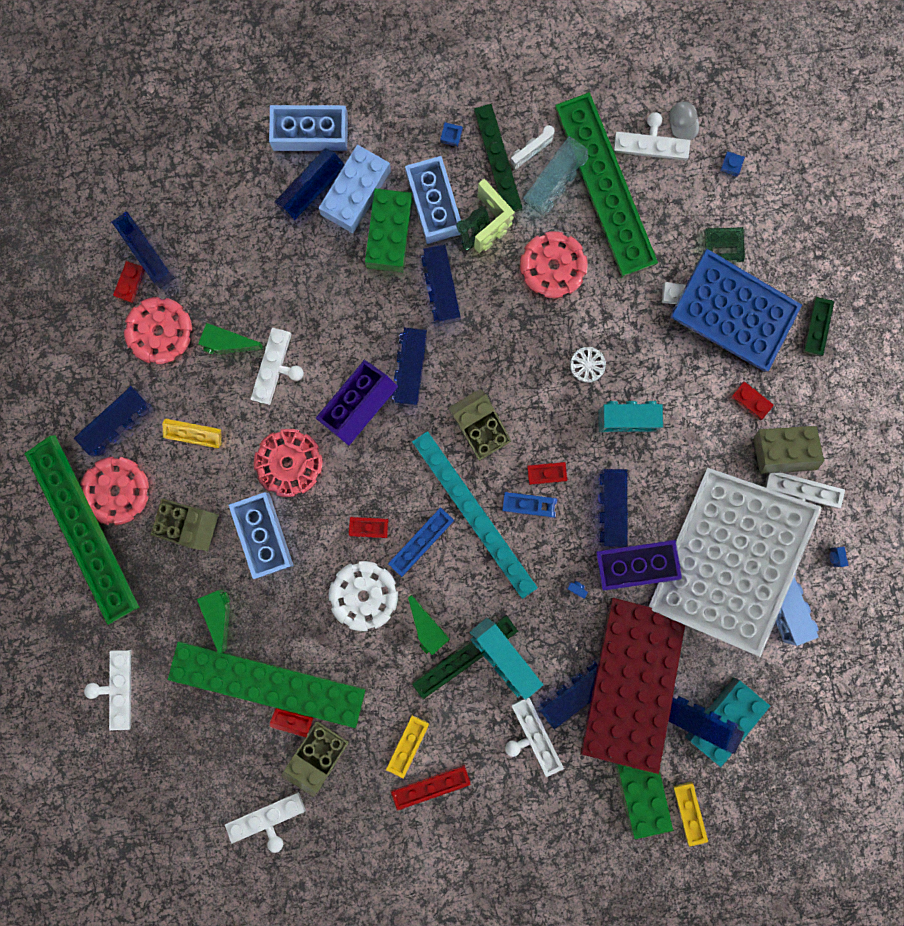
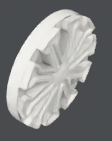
(587, 364)

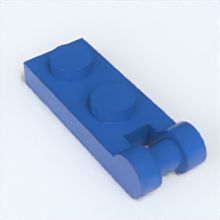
(529, 504)

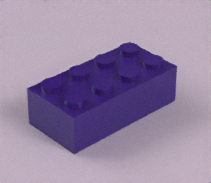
(356, 402)
(639, 565)

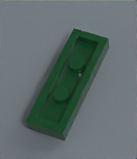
(818, 326)

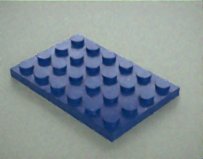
(736, 310)

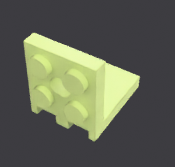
(502, 212)

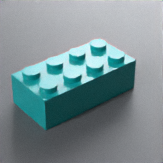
(503, 655)
(738, 705)

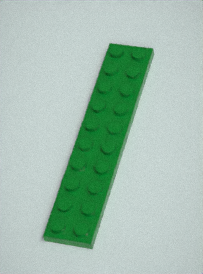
(607, 186)
(81, 530)
(267, 684)

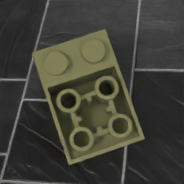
(479, 424)
(184, 525)
(315, 759)

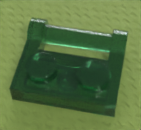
(477, 222)
(726, 238)

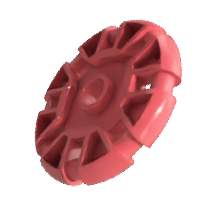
(553, 253)
(146, 329)
(299, 465)
(127, 490)

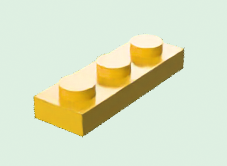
(191, 433)
(407, 746)
(690, 814)

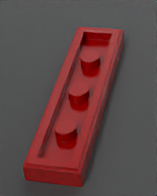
(430, 787)

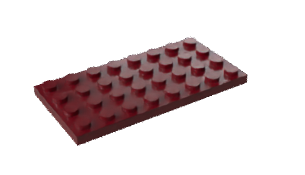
(633, 687)

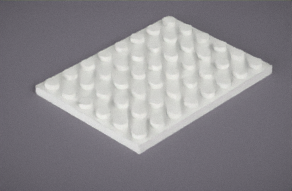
(736, 560)

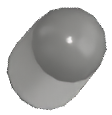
(684, 121)

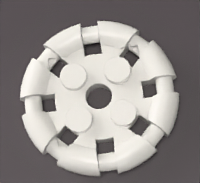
(357, 606)

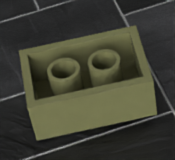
(788, 449)

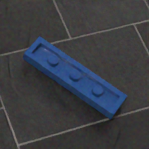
(421, 542)

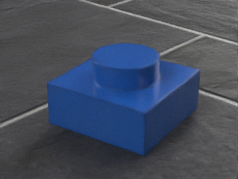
(451, 134)
(732, 163)
(838, 557)
(577, 588)

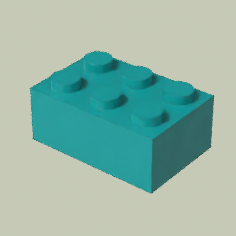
(630, 417)

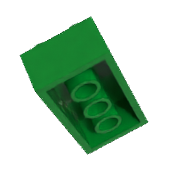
(389, 230)
(644, 802)

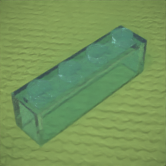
(556, 175)

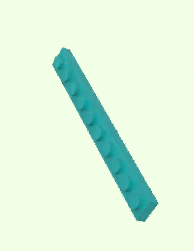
(475, 515)

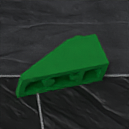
(224, 341)
(216, 614)
(428, 631)

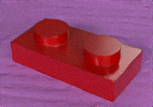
(129, 282)
(752, 400)
(547, 473)
(368, 527)
(291, 722)

